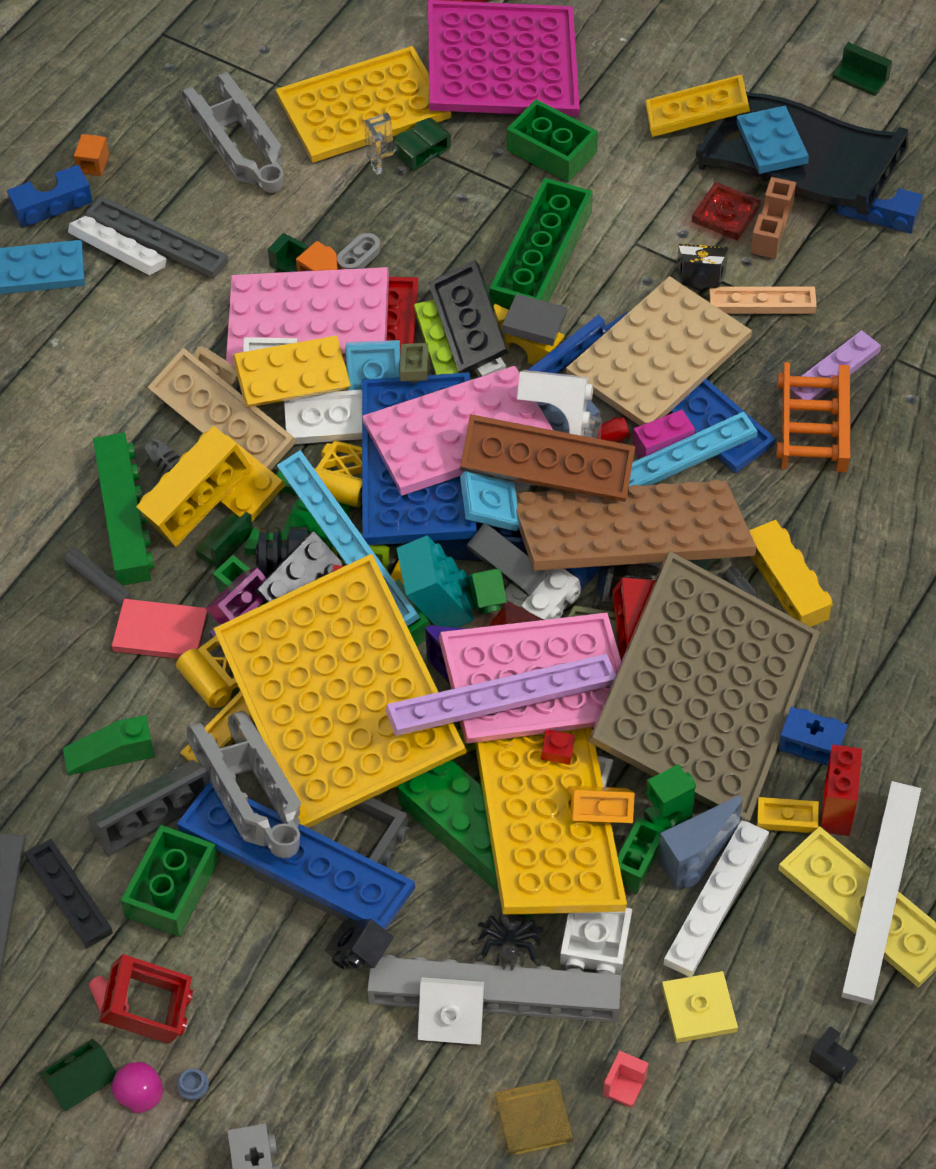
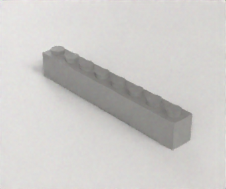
(514, 992)

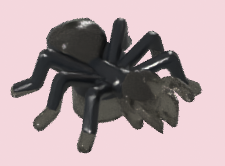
(509, 939)

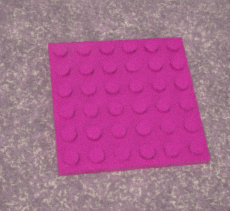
(501, 57)

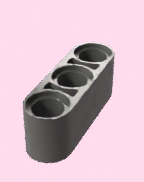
(502, 554)

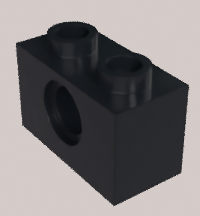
(358, 944)

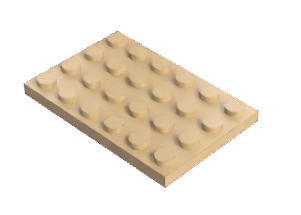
(659, 352)

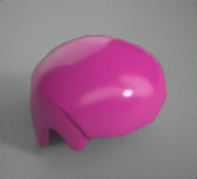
(137, 1087)

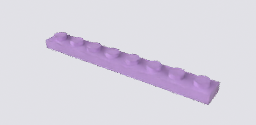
(500, 694)

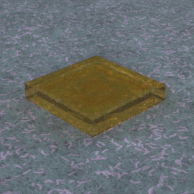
(533, 1117)

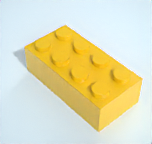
(194, 486)

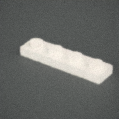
(117, 245)

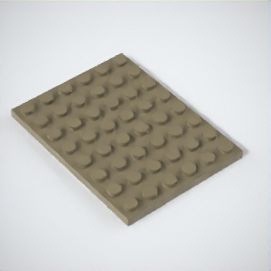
(705, 684)

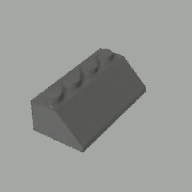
(143, 810)

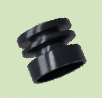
(272, 552)

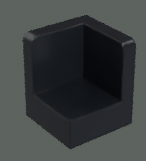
(831, 1057)

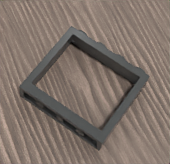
(383, 853)

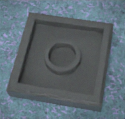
(534, 320)

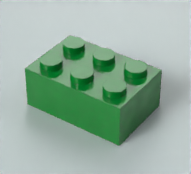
(552, 140)
(169, 880)

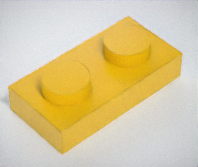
(787, 815)

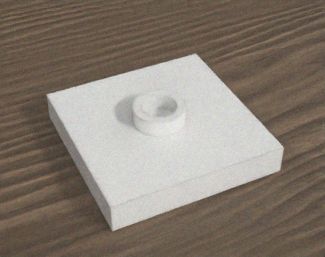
(450, 1010)

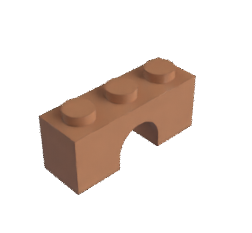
(774, 218)

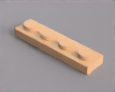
(764, 300)

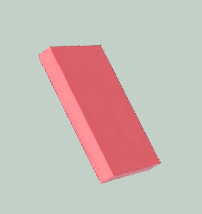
(159, 628)

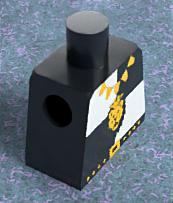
(701, 265)

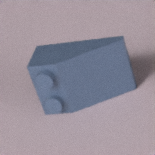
(695, 844)

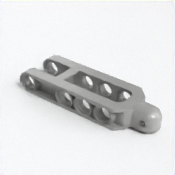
(234, 109)
(246, 755)

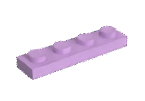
(853, 352)

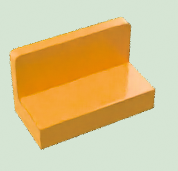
(602, 804)

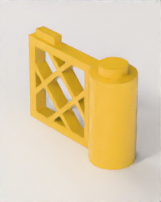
(341, 483)
(207, 675)

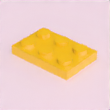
(254, 489)

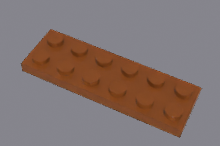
(547, 458)

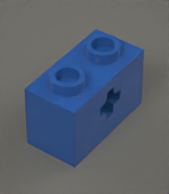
(811, 735)

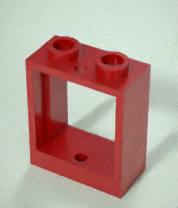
(841, 789)
(116, 992)

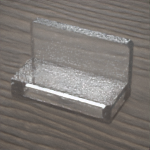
(378, 140)

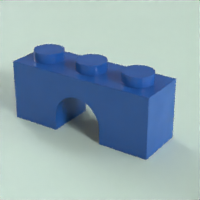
(34, 206)
(895, 213)

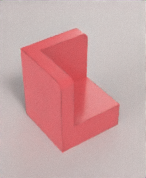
(625, 1079)

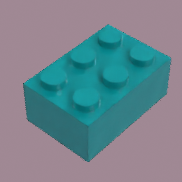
(435, 583)

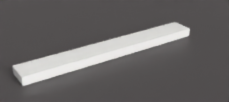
(881, 893)

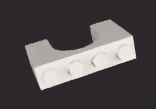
(561, 390)

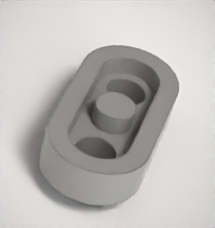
(355, 254)

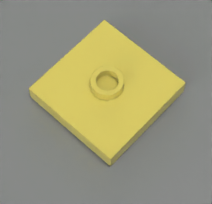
(699, 1007)

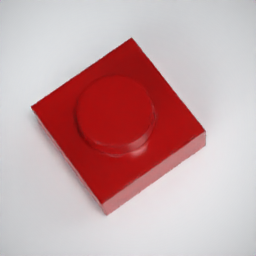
(557, 747)

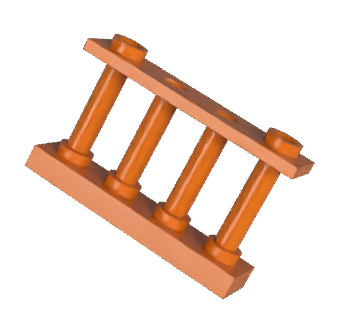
(838, 429)

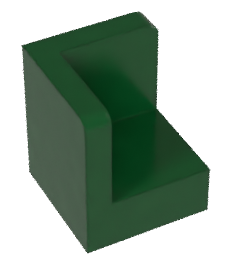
(284, 253)

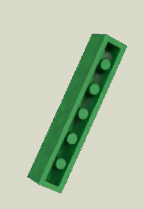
(120, 500)

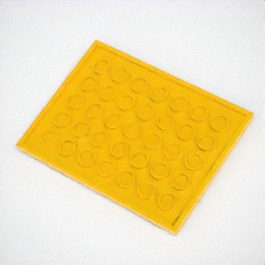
(319, 687)

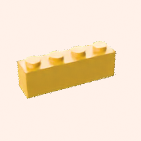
(789, 576)

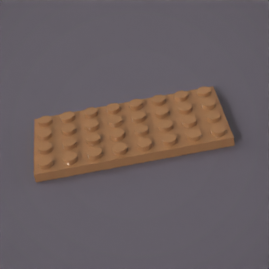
(592, 531)

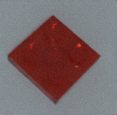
(726, 210)

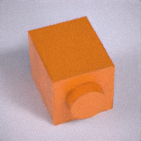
(91, 154)

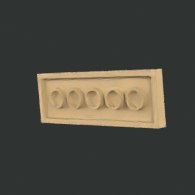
(209, 401)

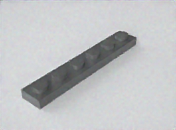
(158, 237)

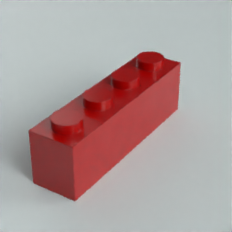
(629, 600)

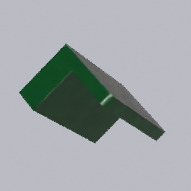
(863, 69)
(225, 539)
(78, 1074)

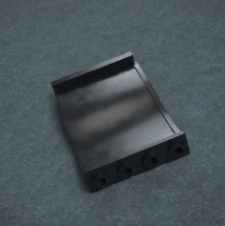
(844, 164)

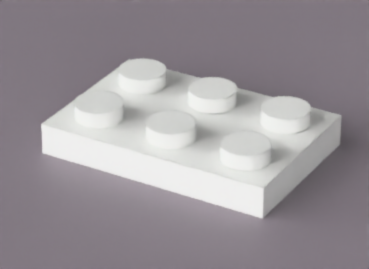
(325, 417)

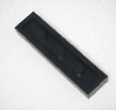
(69, 893)

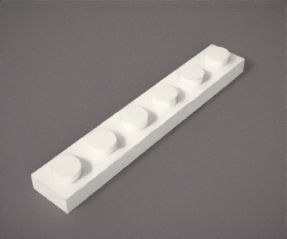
(716, 898)

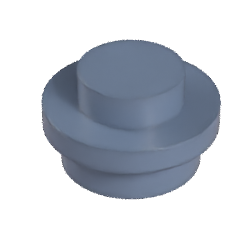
(192, 1084)

